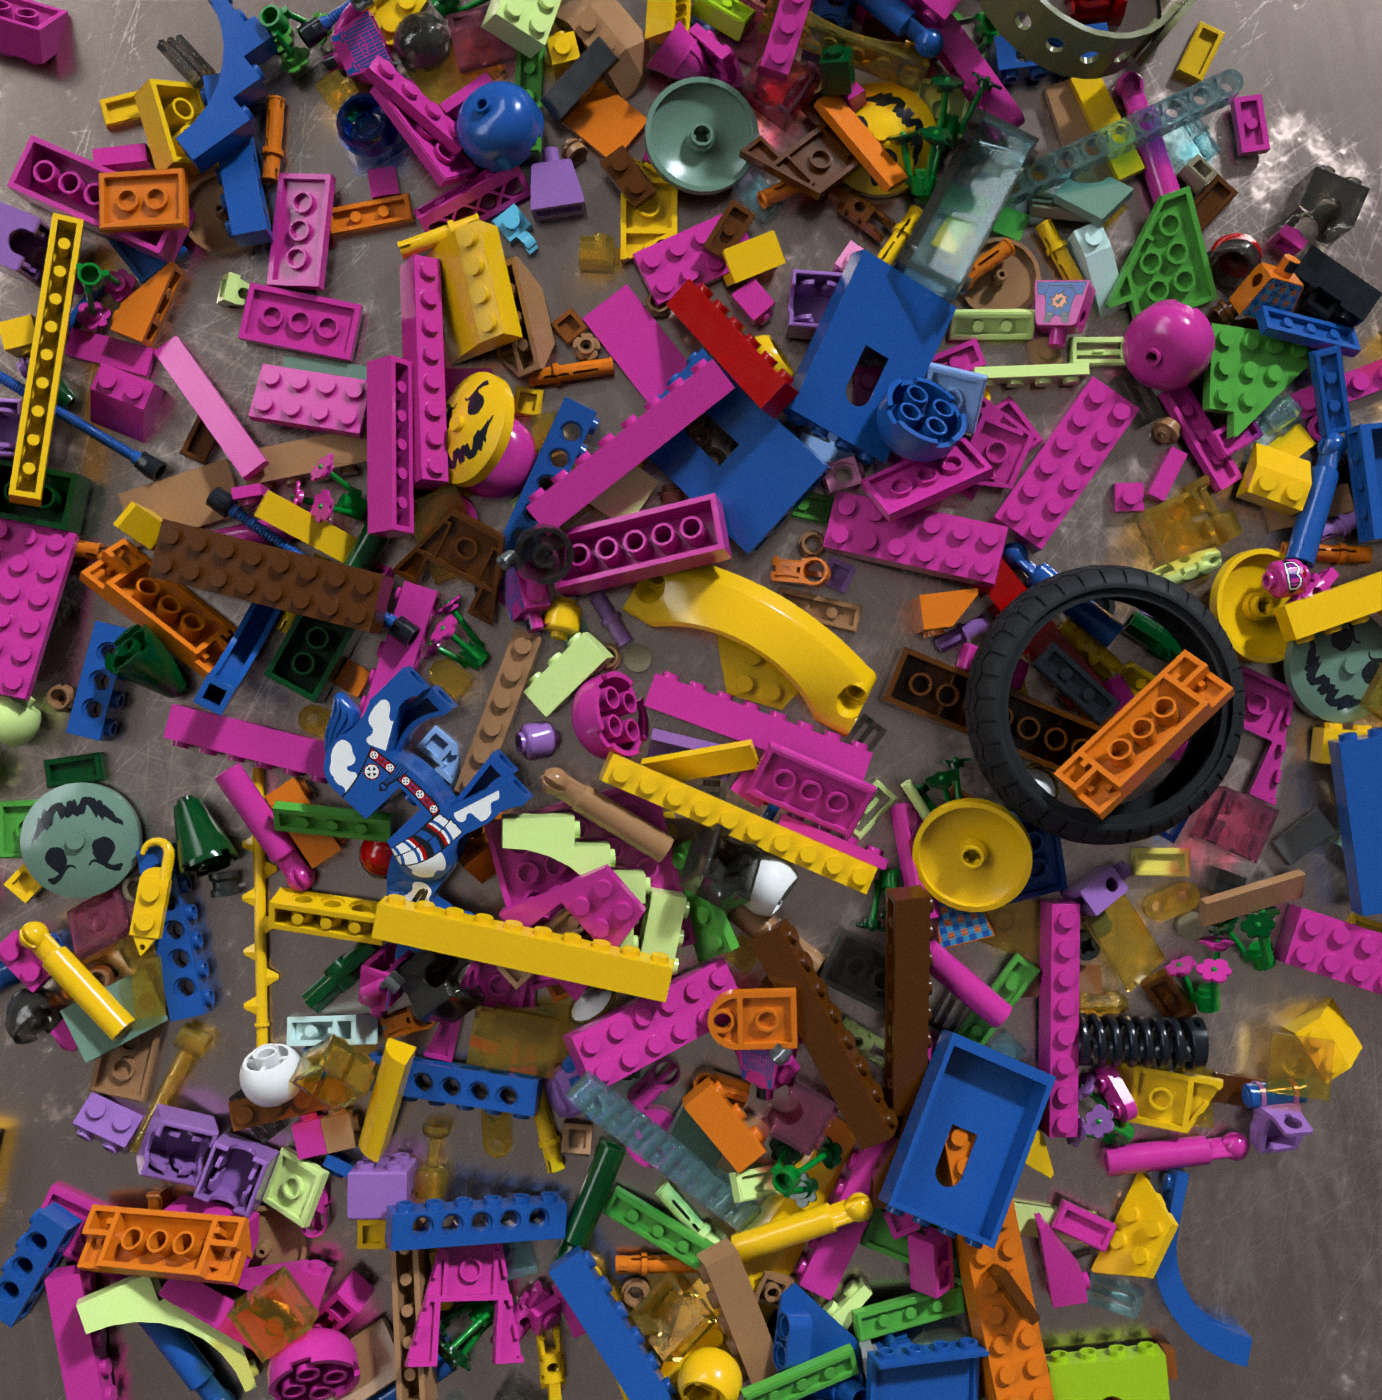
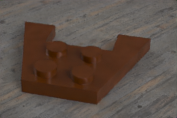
(811, 164)
(466, 550)

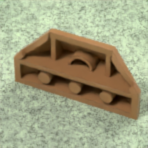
(621, 34)
(533, 350)

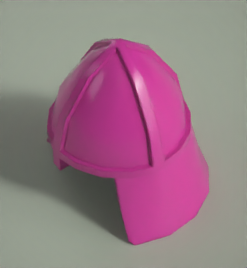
(680, 56)

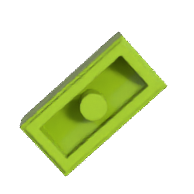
(727, 16)

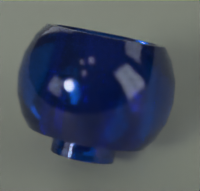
(355, 117)

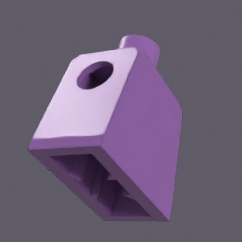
(555, 187)
(1098, 888)

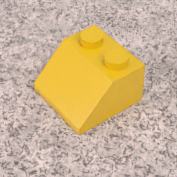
(1275, 480)
(1328, 1022)

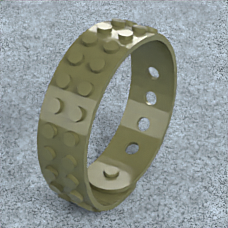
(1113, 49)

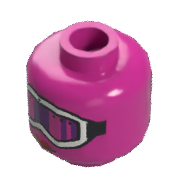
(1286, 578)

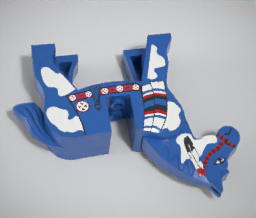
(372, 764)

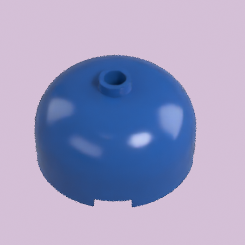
(499, 125)
(912, 432)

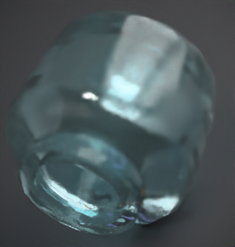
(1280, 416)

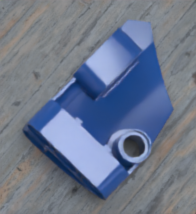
(807, 1332)

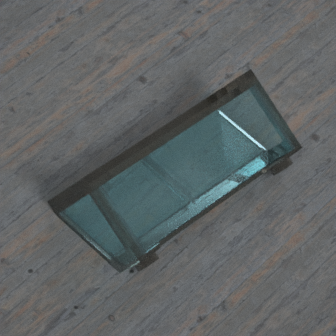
(966, 204)

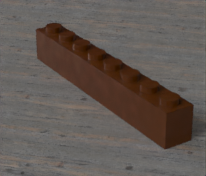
(907, 994)
(825, 1036)

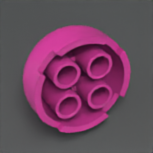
(1168, 345)
(512, 470)
(597, 714)
(314, 1367)

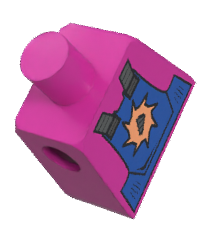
(1062, 308)

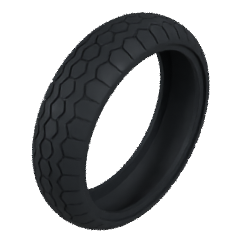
(1207, 751)

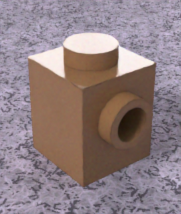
(341, 1129)

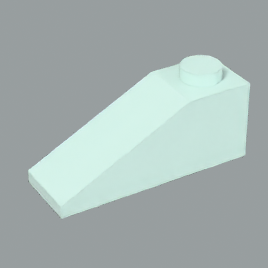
(1096, 262)
(314, 1029)

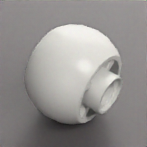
(772, 885)
(267, 1074)

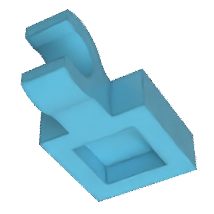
(515, 228)

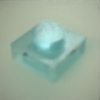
(1007, 1045)

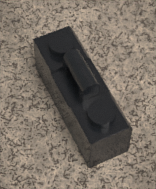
(1334, 289)

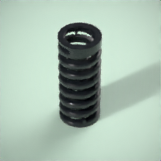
(1194, 1050)

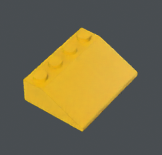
(475, 292)

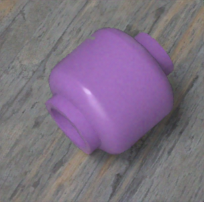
(537, 740)

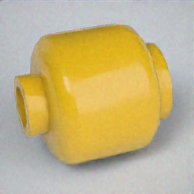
(562, 618)

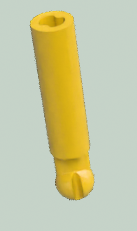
(76, 980)
(801, 1227)

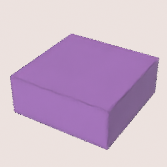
(840, 575)

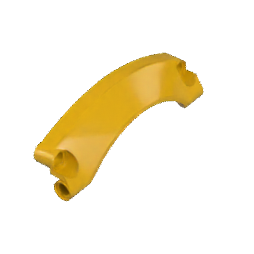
(798, 645)

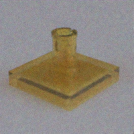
(1300, 1066)

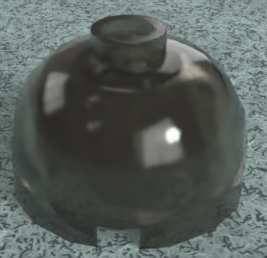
(421, 42)
(546, 551)
(31, 1014)

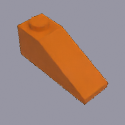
(146, 308)

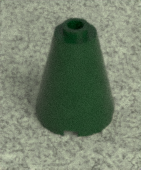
(146, 662)
(199, 839)

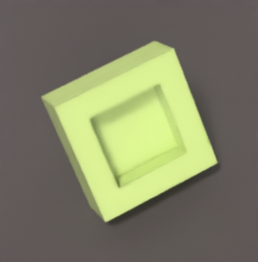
(229, 290)

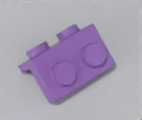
(107, 1123)

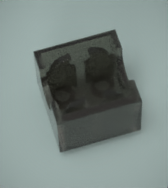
(1328, 200)
(720, 869)
(435, 987)

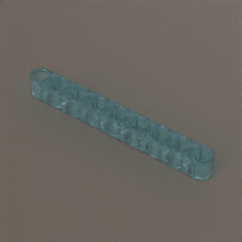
(1129, 128)
(660, 1150)

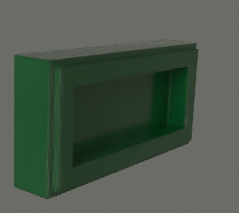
(75, 769)

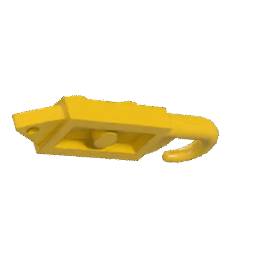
(152, 897)

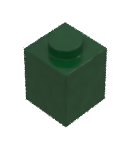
(837, 70)

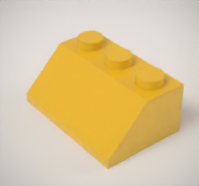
(166, 112)

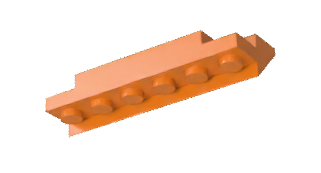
(170, 609)
(1143, 734)
(166, 1244)

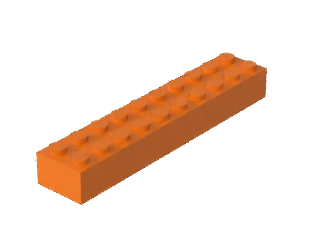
(1016, 1350)

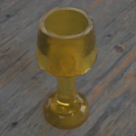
(1225, 522)
(432, 1179)

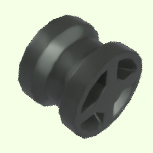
(224, 884)
(1092, 950)

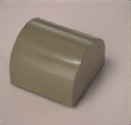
(1197, 173)

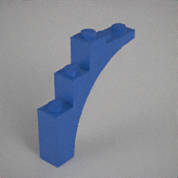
(226, 118)

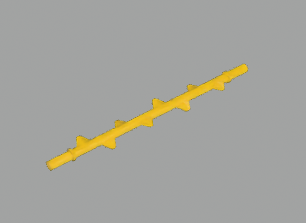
(258, 951)

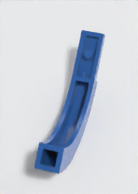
(237, 659)
(1215, 1336)

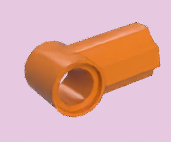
(737, 1088)

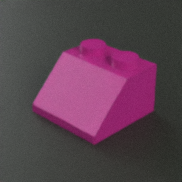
(124, 402)

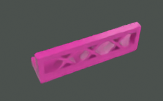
(471, 191)
(906, 824)

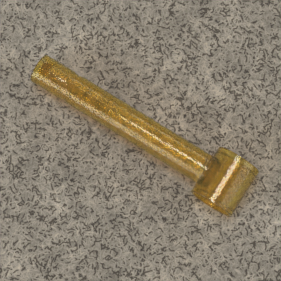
(191, 1044)

